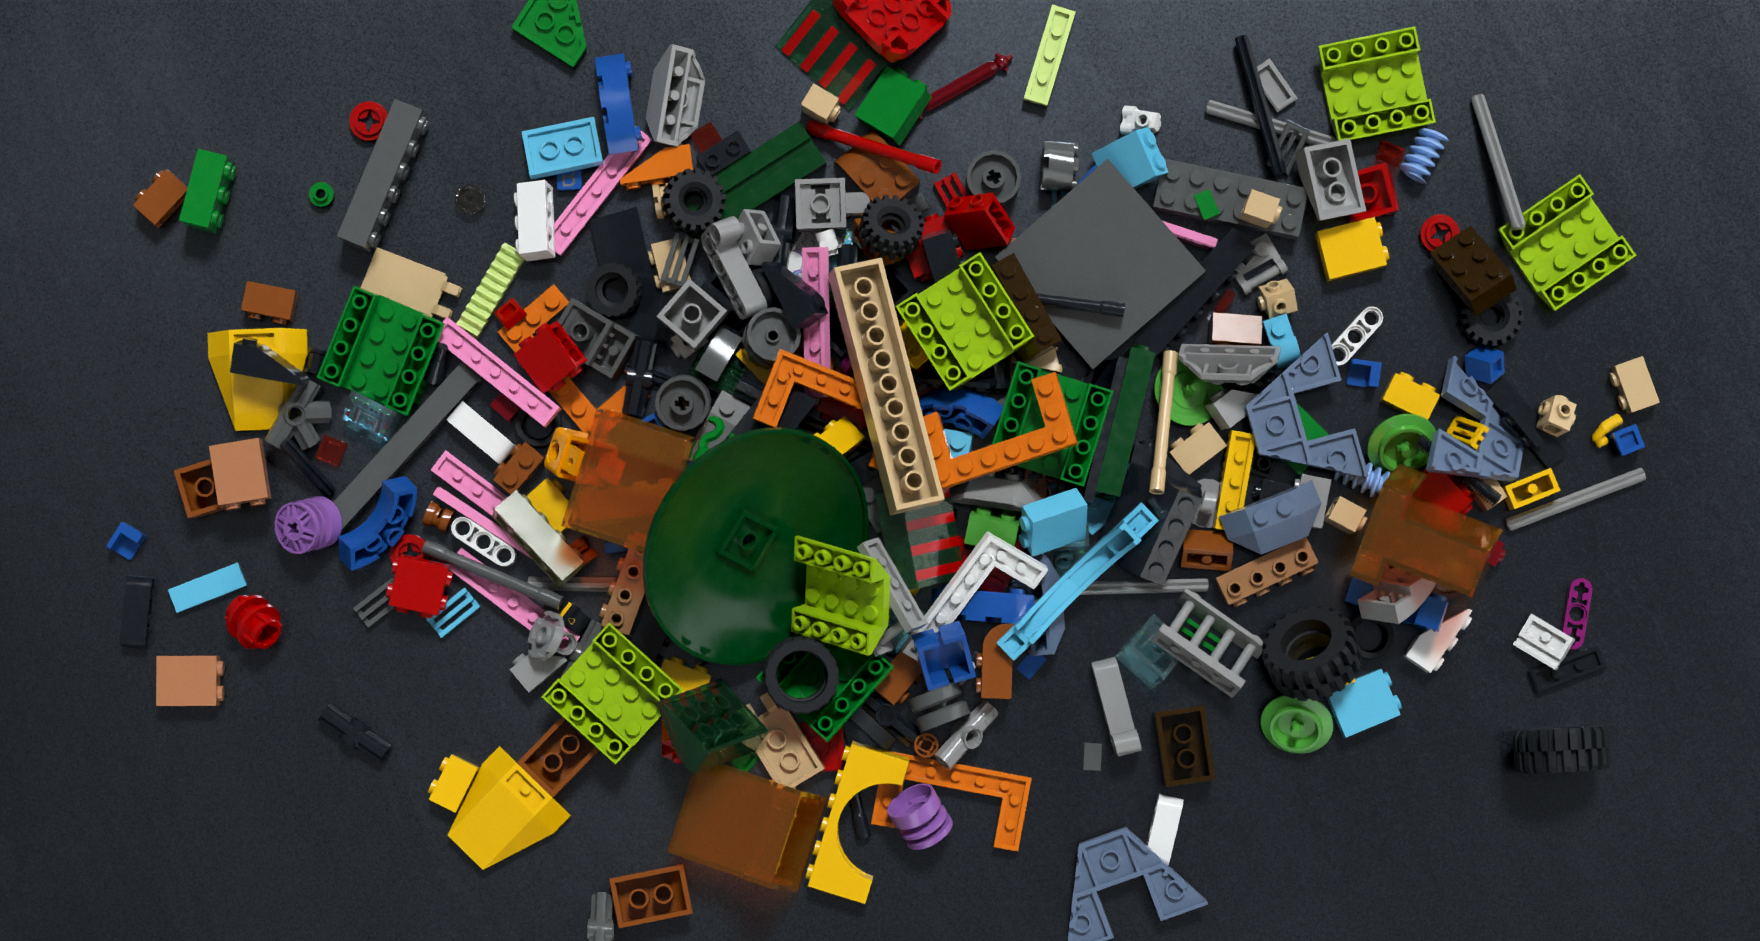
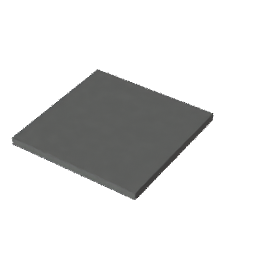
(1100, 248)

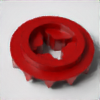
(361, 112)
(1442, 222)
(403, 544)

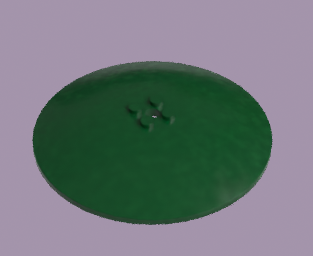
(734, 597)

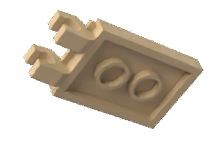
(409, 283)
(785, 748)

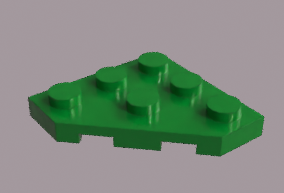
(553, 27)

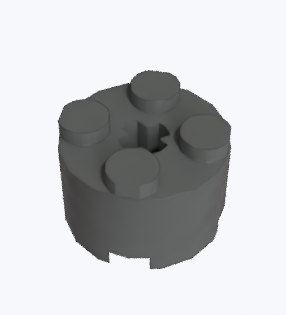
(1059, 166)

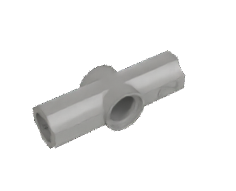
(966, 734)

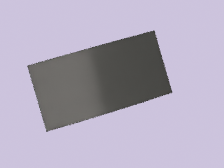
(718, 353)

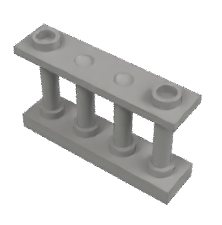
(901, 601)
(1196, 659)

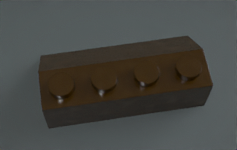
(1027, 302)

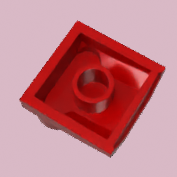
(1377, 192)

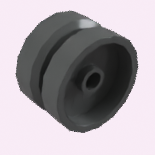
(998, 165)
(755, 338)
(672, 412)
(939, 706)

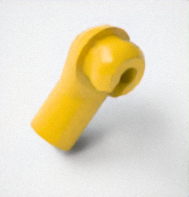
(1604, 428)

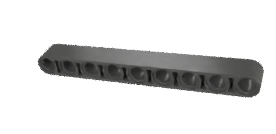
(406, 442)

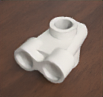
(1135, 119)
(829, 240)

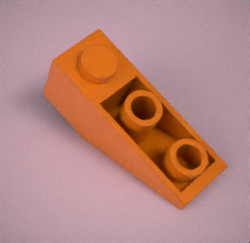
(659, 168)

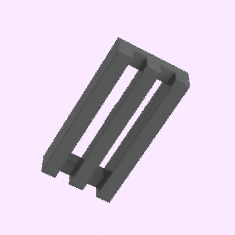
(1297, 128)
(686, 239)
(363, 615)

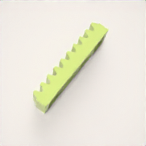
(1049, 55)
(490, 291)

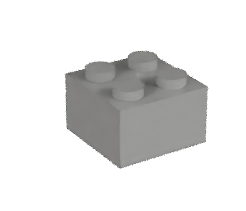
(692, 315)

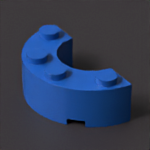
(1427, 616)

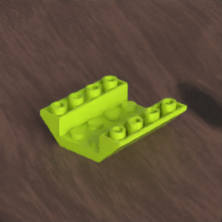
(1374, 84)
(1565, 244)
(965, 322)
(843, 597)
(611, 693)

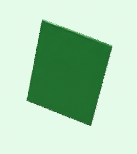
(1206, 204)

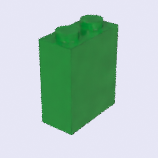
(893, 105)

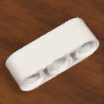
(1363, 329)
(481, 432)
(473, 536)
(1164, 826)

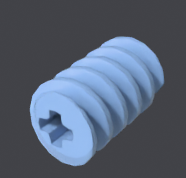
(1422, 154)
(1373, 481)

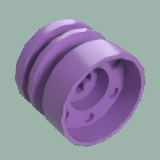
(308, 524)
(920, 816)

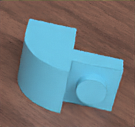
(1280, 334)

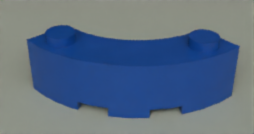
(616, 98)
(963, 408)
(382, 527)
(994, 605)

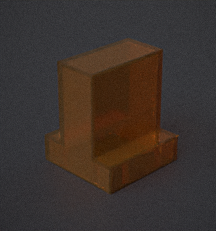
(625, 477)
(1423, 538)
(748, 826)

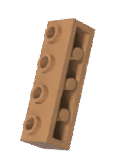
(1265, 571)
(625, 593)

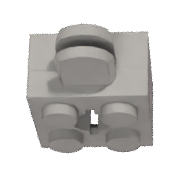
(825, 204)

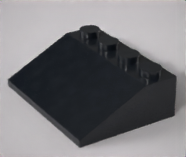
(1162, 542)

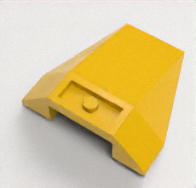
(254, 400)
(504, 812)

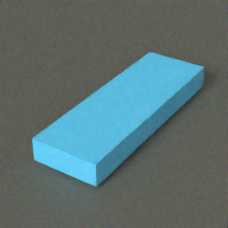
(207, 587)

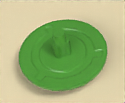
(1189, 396)
(1395, 442)
(1296, 724)

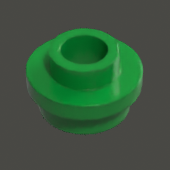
(329, 194)

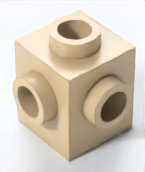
(1277, 298)
(1556, 415)

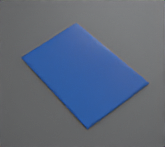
(1030, 665)

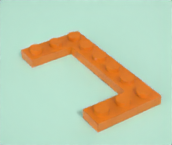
(795, 369)
(569, 396)
(1055, 436)
(1010, 787)

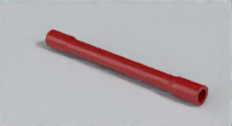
(918, 160)

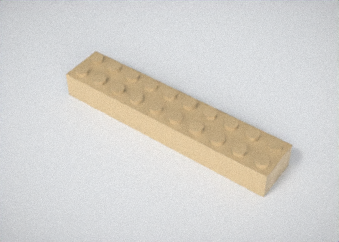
(886, 386)

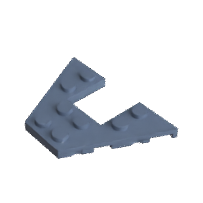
(1278, 423)
(1499, 452)
(1116, 859)

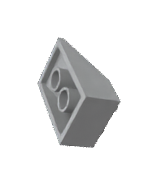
(1331, 179)
(729, 410)

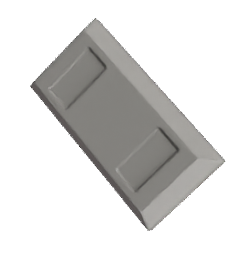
(1275, 86)

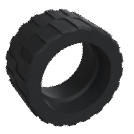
(810, 703)

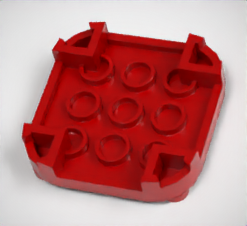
(895, 26)

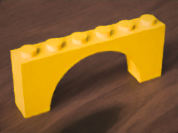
(832, 868)

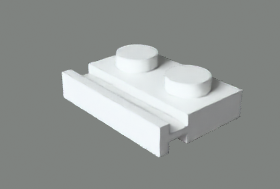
(1544, 641)

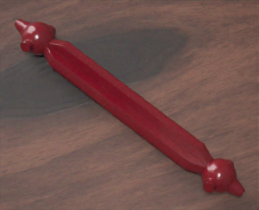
(967, 81)

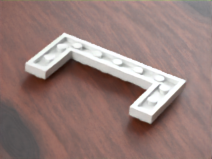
(986, 555)

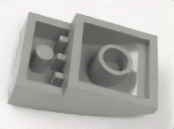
(1395, 597)

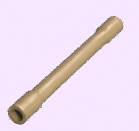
(1158, 472)

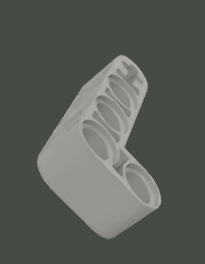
(731, 267)
(1115, 707)

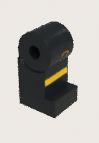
(572, 615)

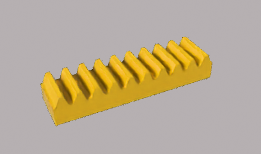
(1234, 474)

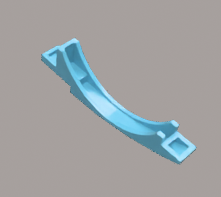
(1076, 580)

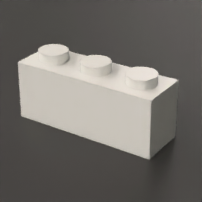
(535, 220)

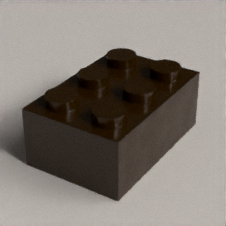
(1473, 271)
(1184, 746)

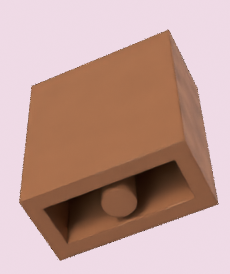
(240, 473)
(189, 680)

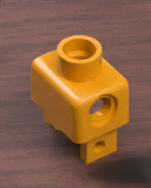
(564, 457)

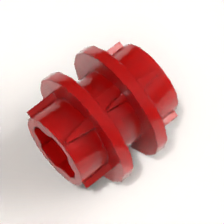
(253, 621)

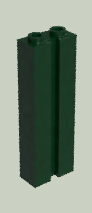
(764, 173)
(1125, 422)

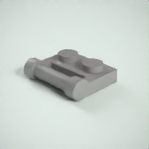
(1264, 252)

